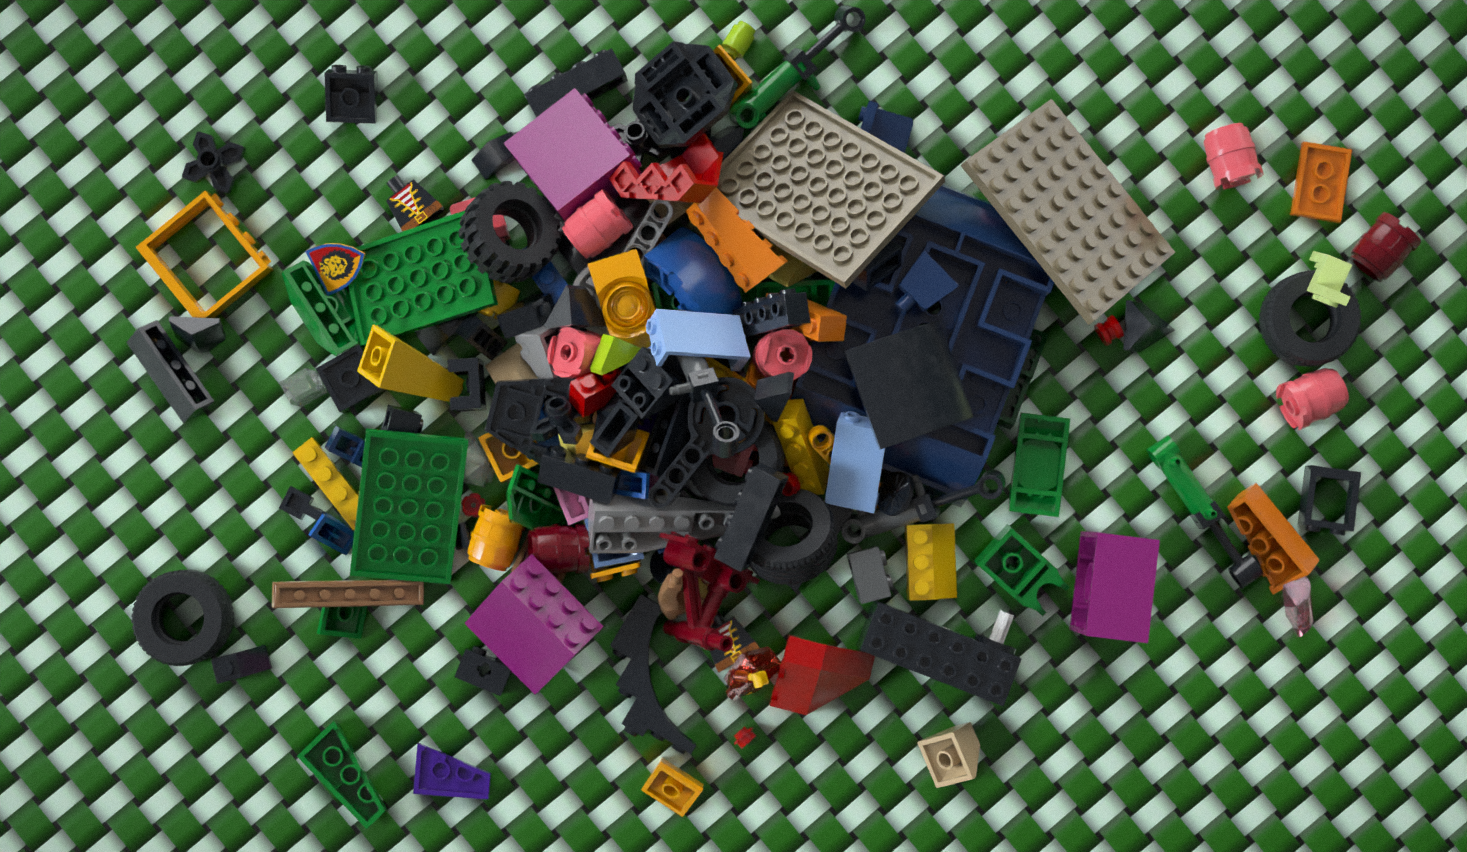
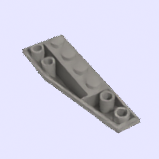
(635, 524)

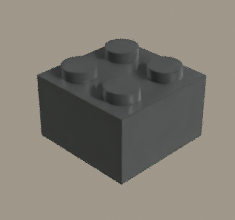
(869, 574)

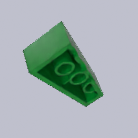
(340, 770)

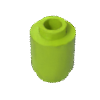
(738, 39)

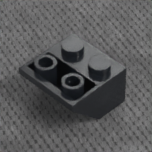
(647, 385)

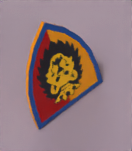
(335, 265)

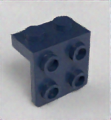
(886, 126)

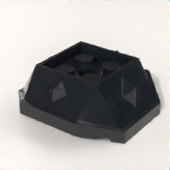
(666, 83)

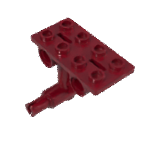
(720, 580)

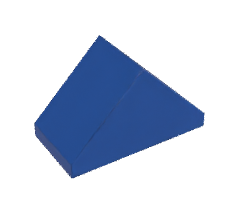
(634, 484)
(333, 533)

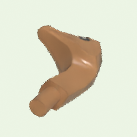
(671, 596)

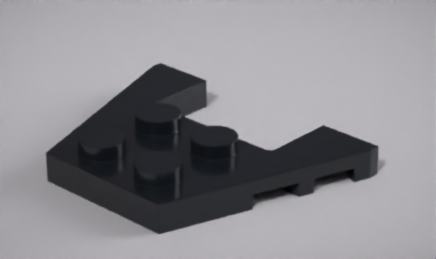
(517, 407)

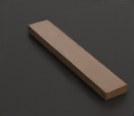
(346, 593)

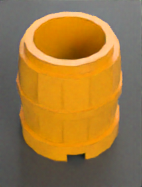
(494, 539)

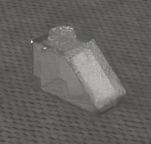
(477, 467)

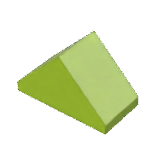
(612, 354)

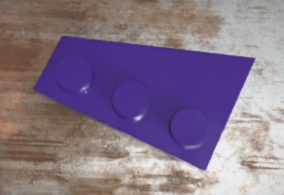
(448, 776)

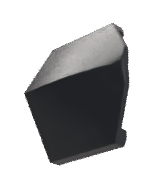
(198, 333)

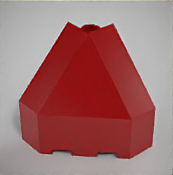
(682, 179)
(817, 674)

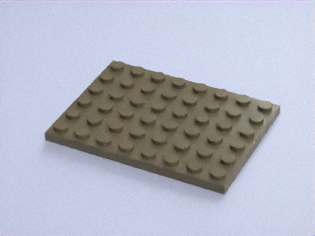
(824, 187)
(1068, 210)

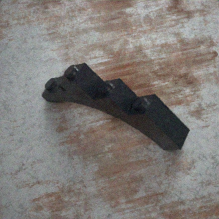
(646, 712)

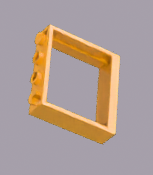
(148, 247)

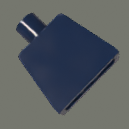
(924, 285)

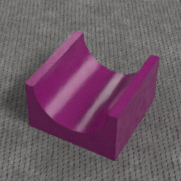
(1114, 586)

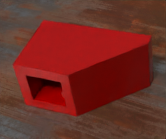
(592, 391)

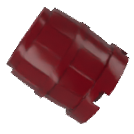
(1384, 247)
(560, 548)

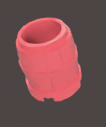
(1231, 156)
(596, 225)
(768, 349)
(572, 352)
(1312, 397)

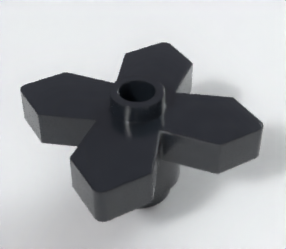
(640, 140)
(207, 152)
(561, 420)

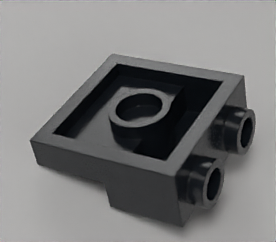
(351, 94)

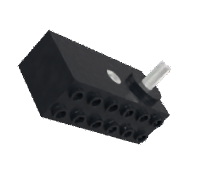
(969, 664)

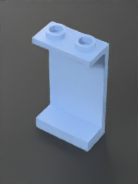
(697, 335)
(854, 465)

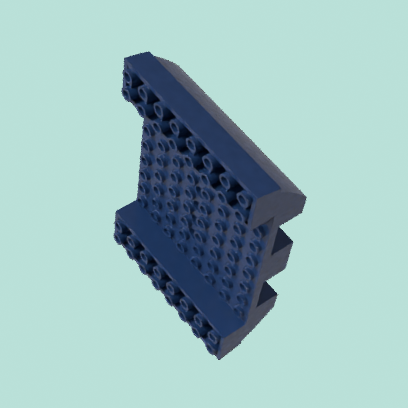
(981, 319)

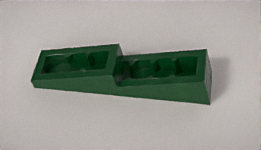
(1016, 395)

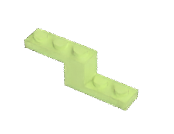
(1329, 279)

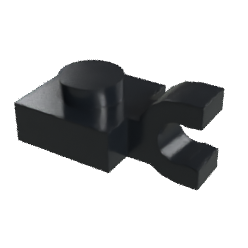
(299, 504)

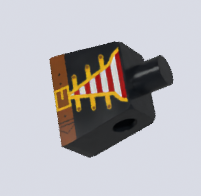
(412, 204)
(741, 641)

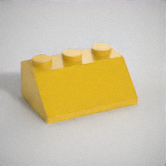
(930, 561)

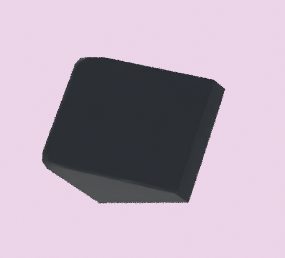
(463, 536)

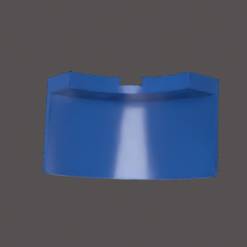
(693, 273)

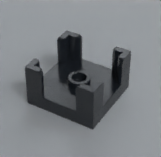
(344, 382)
(475, 384)

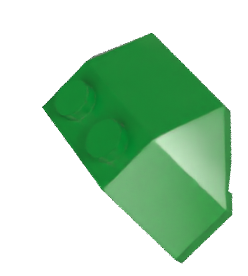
(326, 317)
(532, 502)

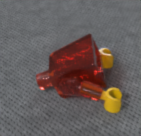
(751, 672)

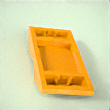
(623, 296)

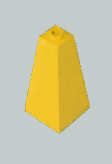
(403, 369)

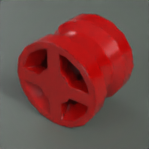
(1109, 330)

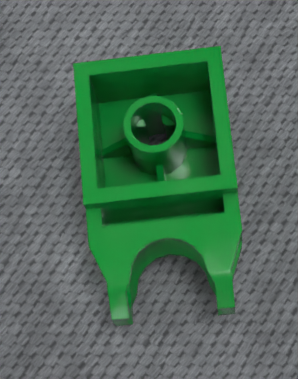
(1025, 575)

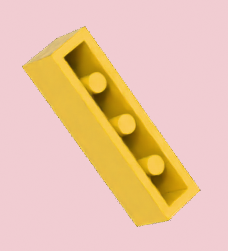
(802, 458)

